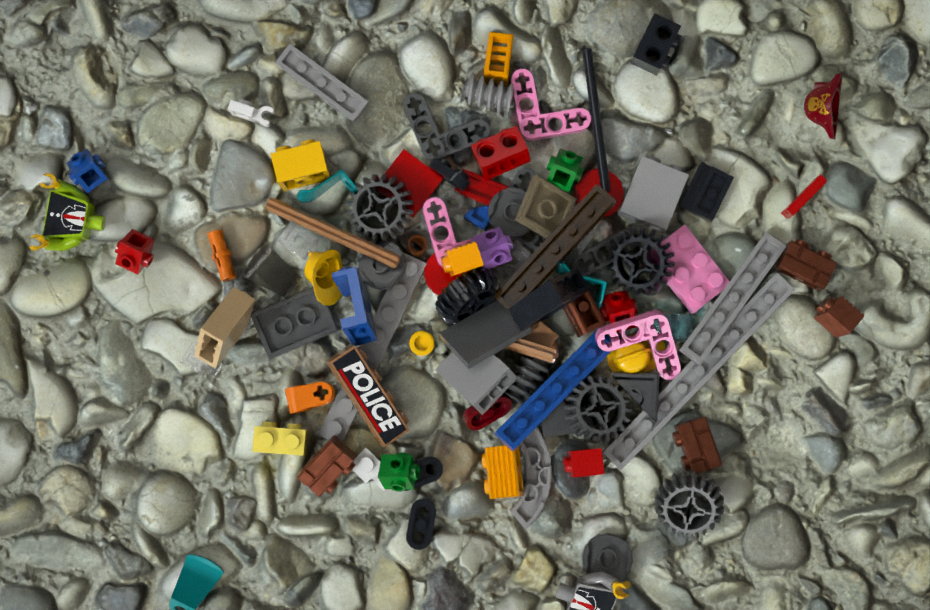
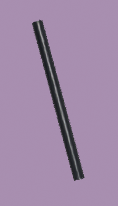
(596, 119)

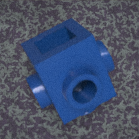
(86, 170)

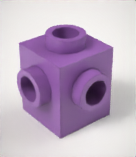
(493, 247)

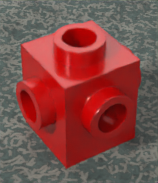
(134, 251)
(618, 307)

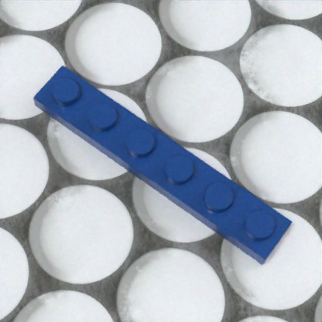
(551, 392)

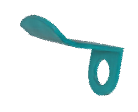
(310, 195)
(601, 285)
(195, 582)

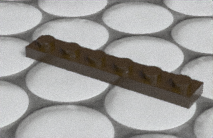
(556, 247)

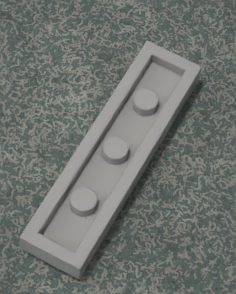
(321, 83)

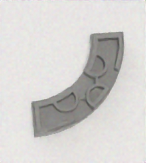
(537, 479)

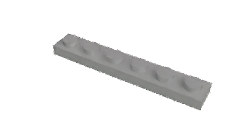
(732, 298)

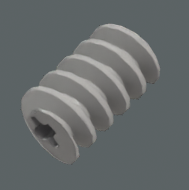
(487, 93)

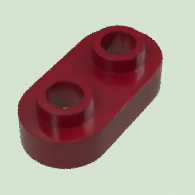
(477, 421)

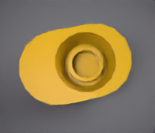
(319, 273)
(633, 358)

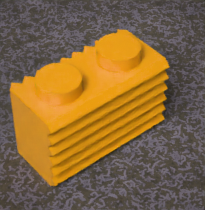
(462, 259)
(503, 472)

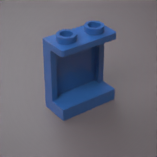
(361, 327)

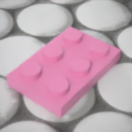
(695, 274)

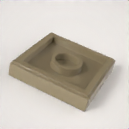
(544, 206)

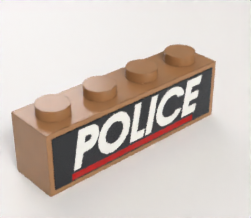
(367, 394)

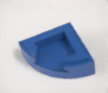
(478, 217)

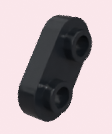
(456, 178)
(426, 478)
(421, 523)

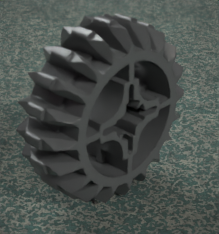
(374, 198)
(599, 418)
(701, 512)

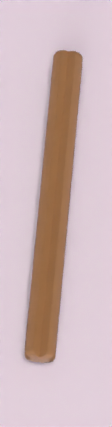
(333, 232)

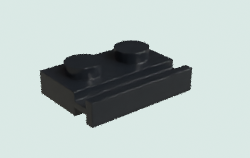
(706, 191)

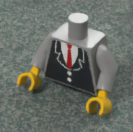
(593, 592)

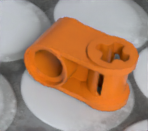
(305, 397)

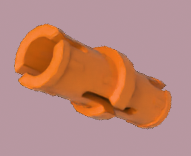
(221, 255)

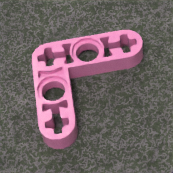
(533, 116)
(450, 242)
(646, 332)

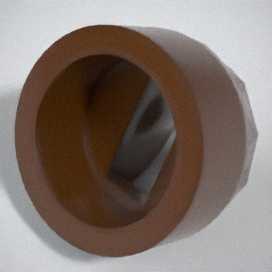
(420, 242)

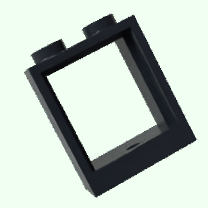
(549, 299)

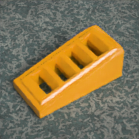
(498, 72)

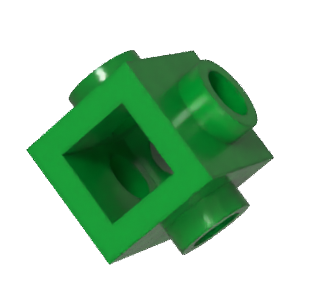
(564, 169)
(398, 471)

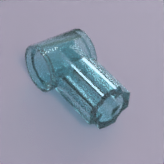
(680, 325)

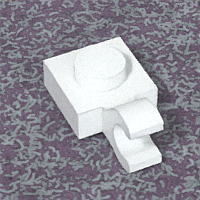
(245, 110)
(367, 467)

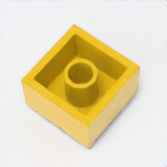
(300, 165)

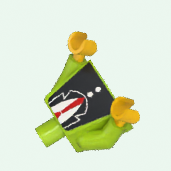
(67, 217)

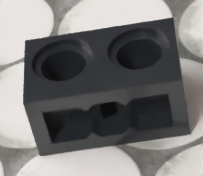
(653, 43)

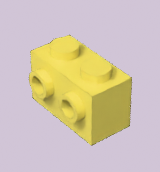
(280, 440)

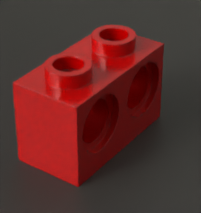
(502, 157)
(584, 462)

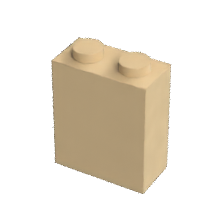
(224, 327)

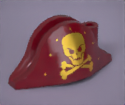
(823, 104)

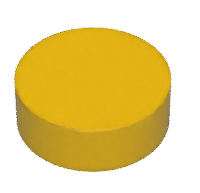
(422, 343)

